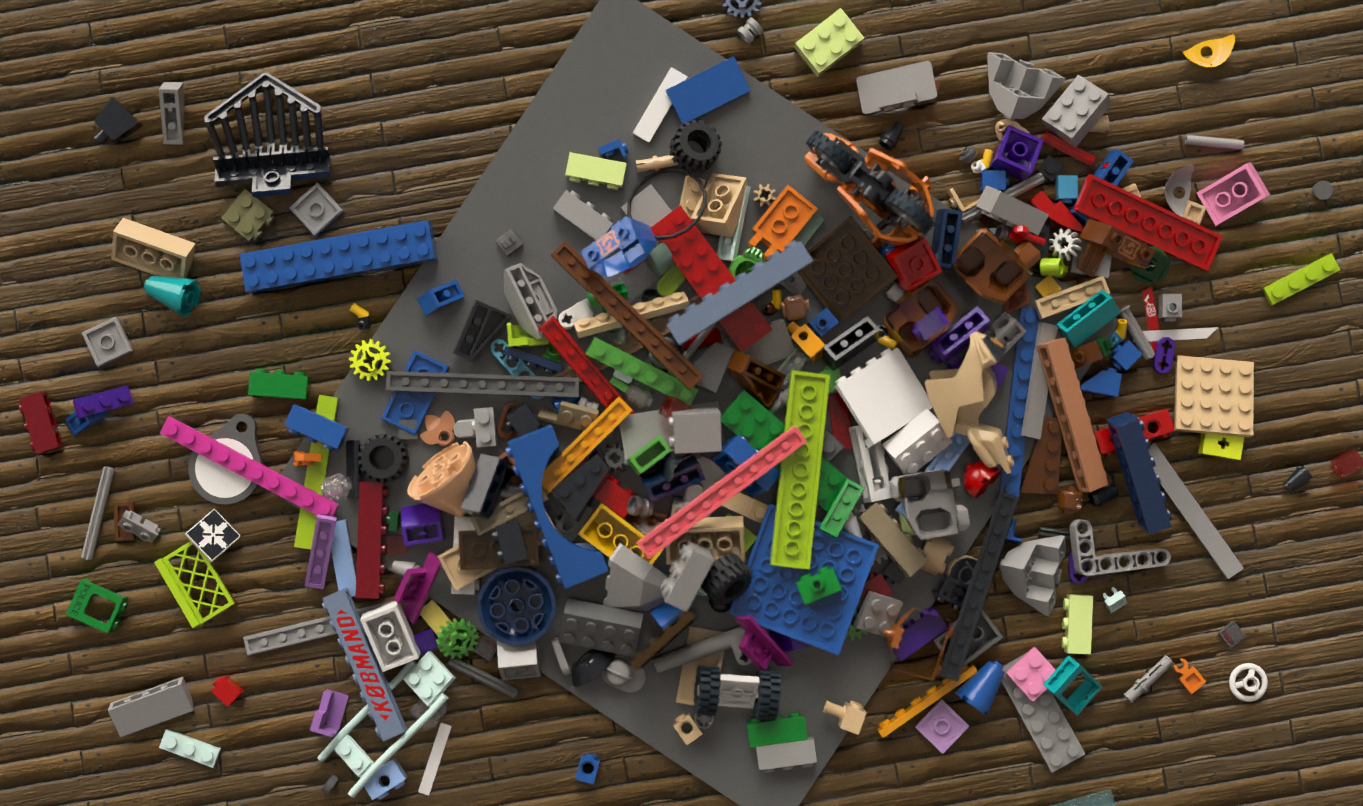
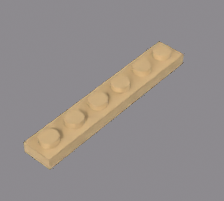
(647, 310)

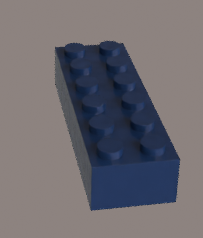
(1139, 472)

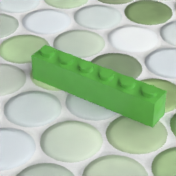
(639, 370)

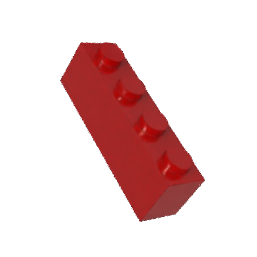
(611, 493)

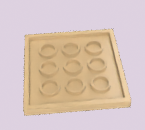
(1214, 396)

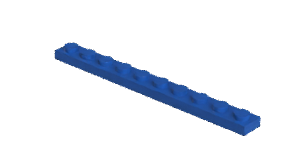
(1018, 395)

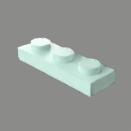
(190, 748)

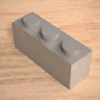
(583, 215)
(786, 755)

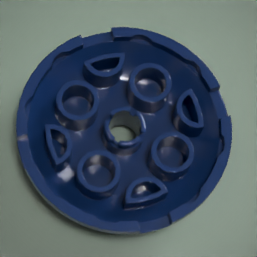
(496, 607)

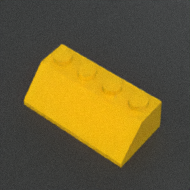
(608, 530)

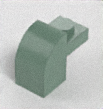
(660, 259)

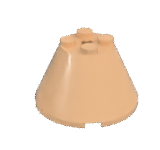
(445, 479)

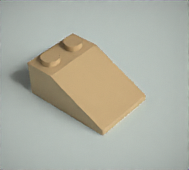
(723, 205)

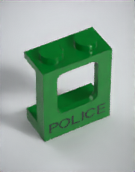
(81, 599)

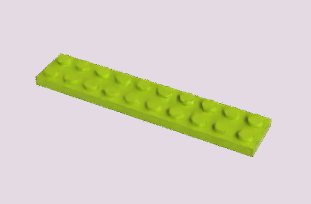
(800, 471)

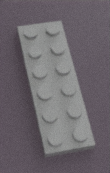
(1045, 724)

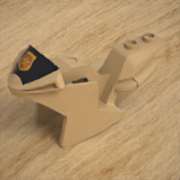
(964, 393)

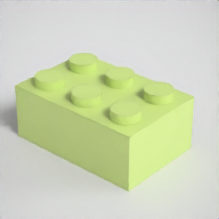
(829, 42)

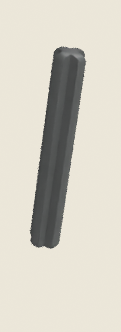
(483, 677)

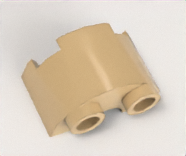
(936, 553)

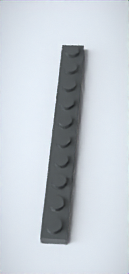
(483, 384)

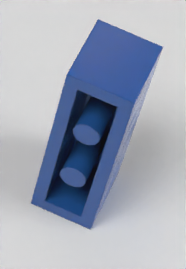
(316, 427)

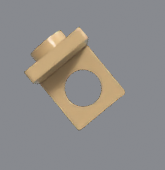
(956, 203)

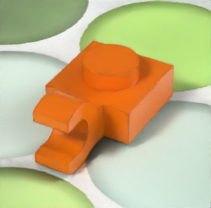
(305, 458)

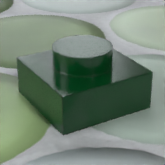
(393, 520)

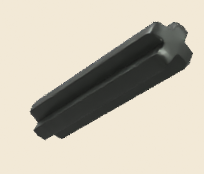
(1051, 532)

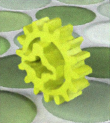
(365, 348)

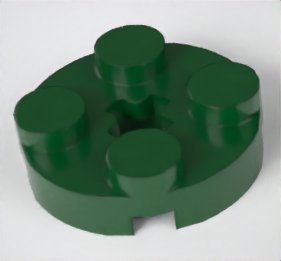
(1158, 272)

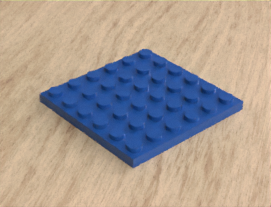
(775, 597)

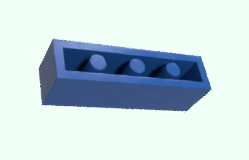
(1112, 171)

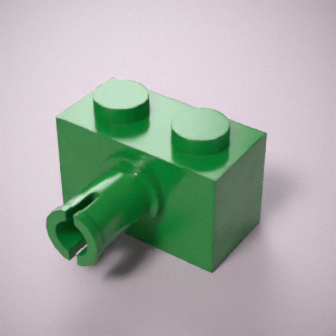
(819, 585)

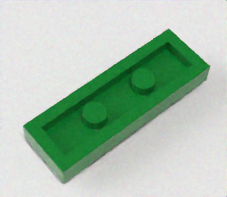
(841, 509)

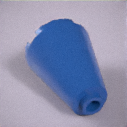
(982, 687)

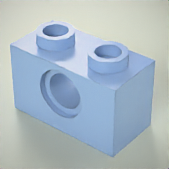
(394, 772)

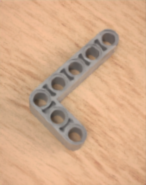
(1112, 559)

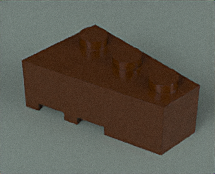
(756, 378)

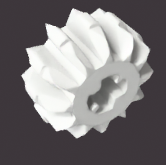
(1069, 237)

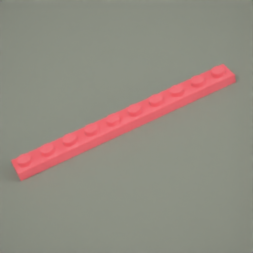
(721, 492)

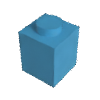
(1066, 188)

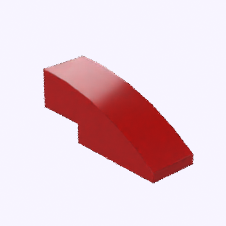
(1058, 213)

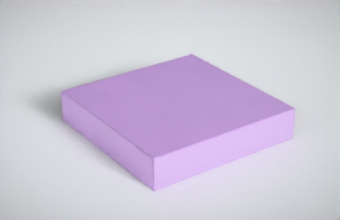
(941, 726)

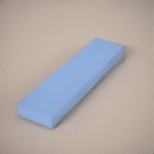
(343, 558)

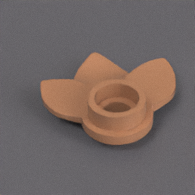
(437, 427)

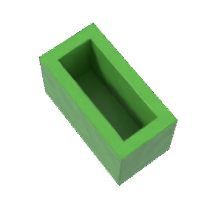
(648, 455)

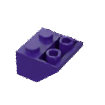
(421, 524)

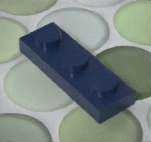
(532, 360)

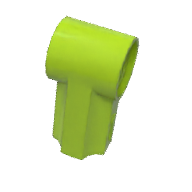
(1053, 267)

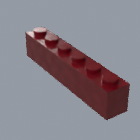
(370, 539)

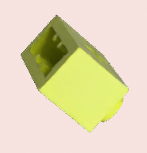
(1231, 449)

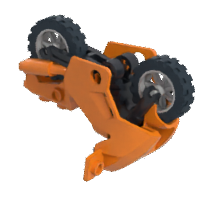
(868, 182)

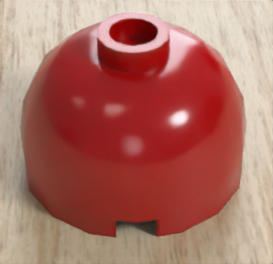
(979, 477)

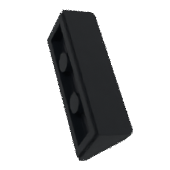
(352, 468)

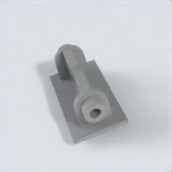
(131, 523)

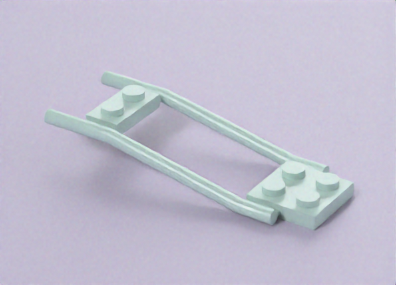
(429, 681)

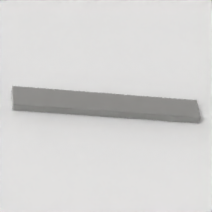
(1194, 515)
(295, 633)

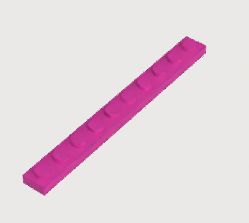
(248, 468)

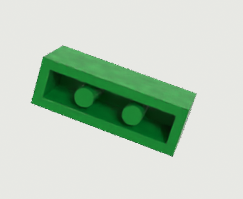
(279, 384)
(777, 731)

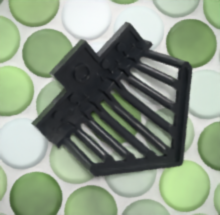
(270, 171)

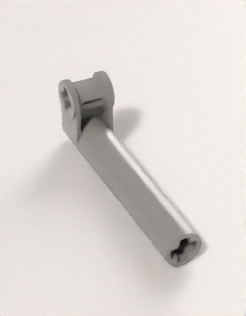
(702, 649)

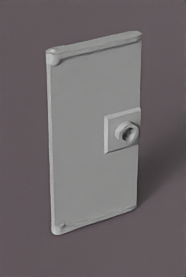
(642, 428)

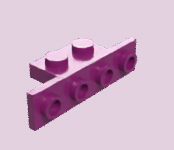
(417, 586)
(759, 646)

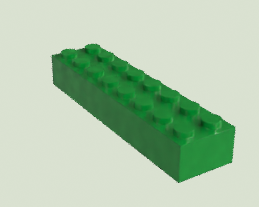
(760, 427)

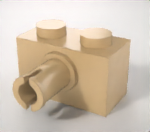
(850, 715)

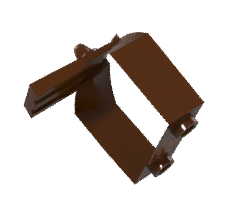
(1110, 240)

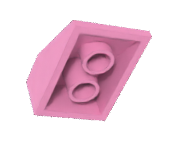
(1233, 193)

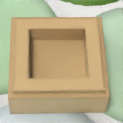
(1194, 212)

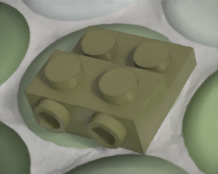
(249, 216)

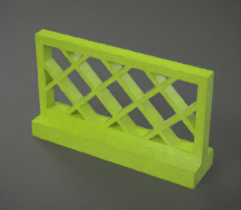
(180, 592)

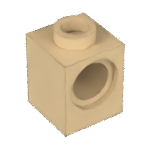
(690, 736)

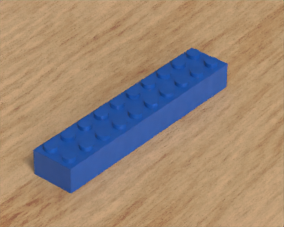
(338, 257)

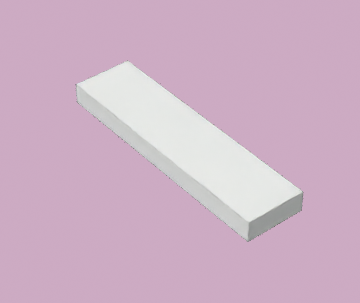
(658, 107)

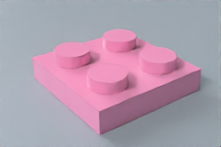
(1031, 673)

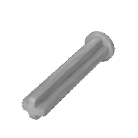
(1137, 333)

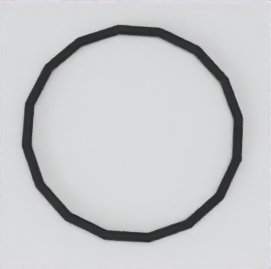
(665, 171)

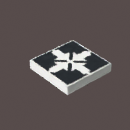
(212, 535)

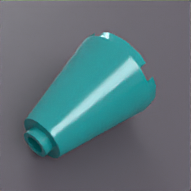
(175, 293)

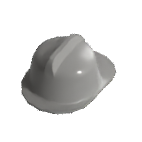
(623, 676)

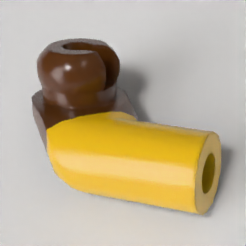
(774, 305)

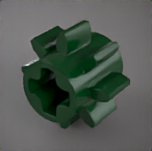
(1104, 345)

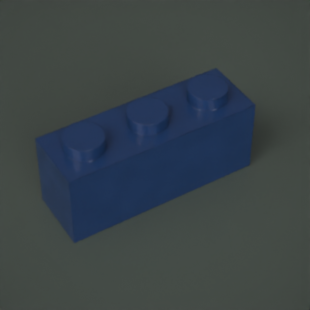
(946, 236)
(685, 475)

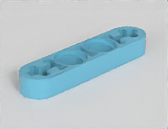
(516, 371)

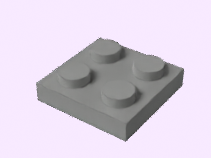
(877, 613)

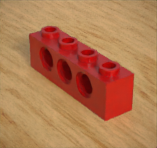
(1160, 419)

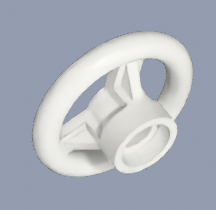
(1255, 682)

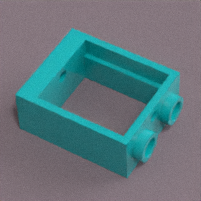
(1062, 678)

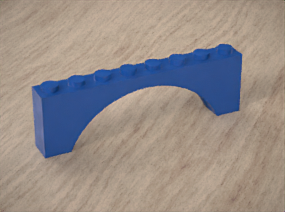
(531, 456)

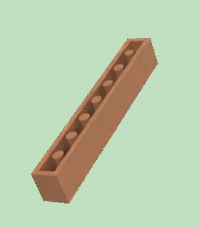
(1072, 415)

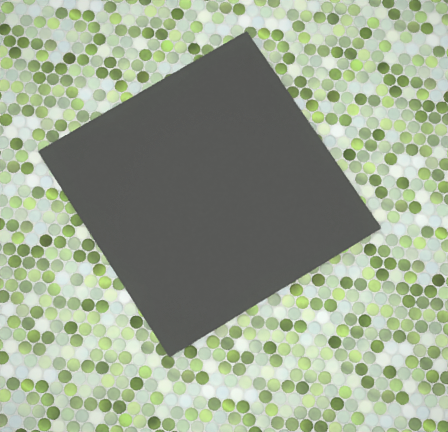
(585, 103)

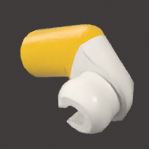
(983, 164)

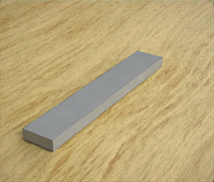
(1037, 387)

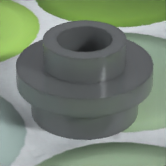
(968, 154)

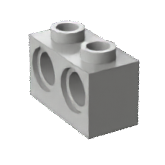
(1006, 330)

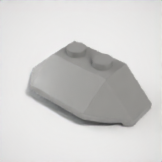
(528, 298)

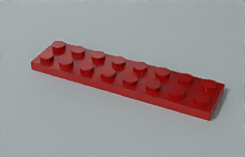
(1148, 222)
(707, 273)

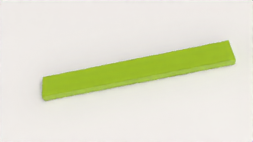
(315, 475)

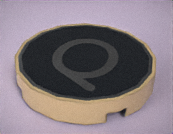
(962, 568)

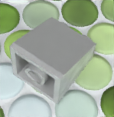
(695, 430)
(518, 660)

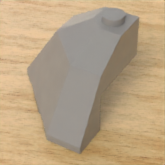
(1019, 87)
(1034, 570)
(633, 582)

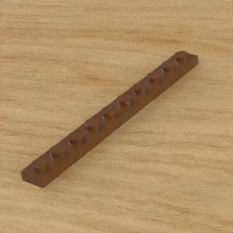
(627, 316)

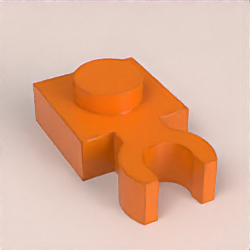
(1190, 677)

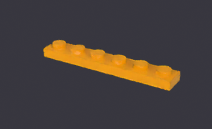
(585, 443)
(920, 704)

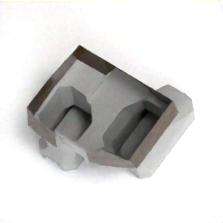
(935, 510)

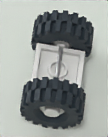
(737, 691)

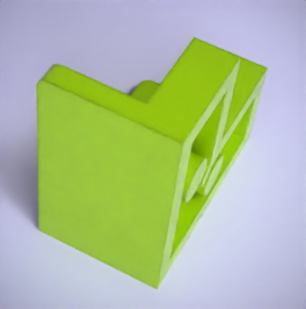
(520, 339)

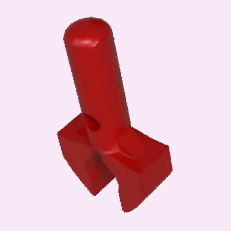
(1021, 233)

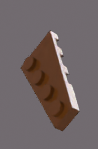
(1044, 462)

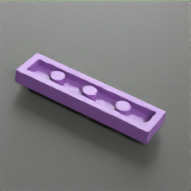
(320, 551)

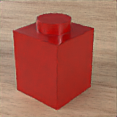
(226, 690)

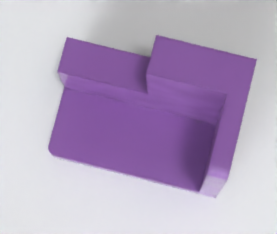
(330, 713)

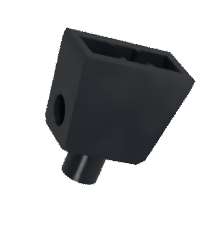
(115, 122)

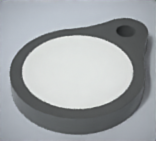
(217, 482)

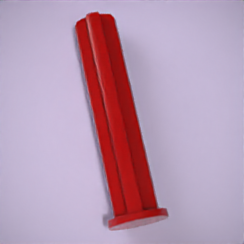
(1068, 149)

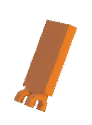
(782, 221)

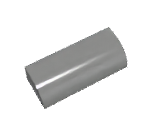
(151, 706)

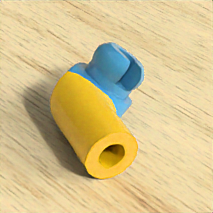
(1120, 333)

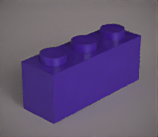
(958, 335)
(919, 632)

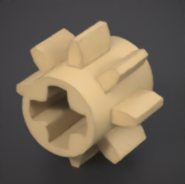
(766, 190)

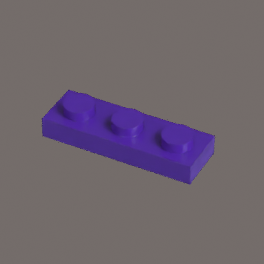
(102, 402)

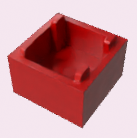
(913, 263)

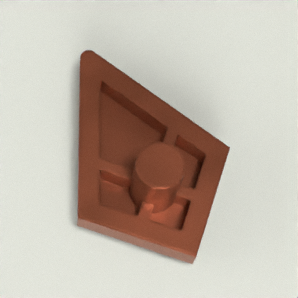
(1018, 299)

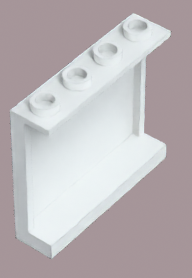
(883, 395)

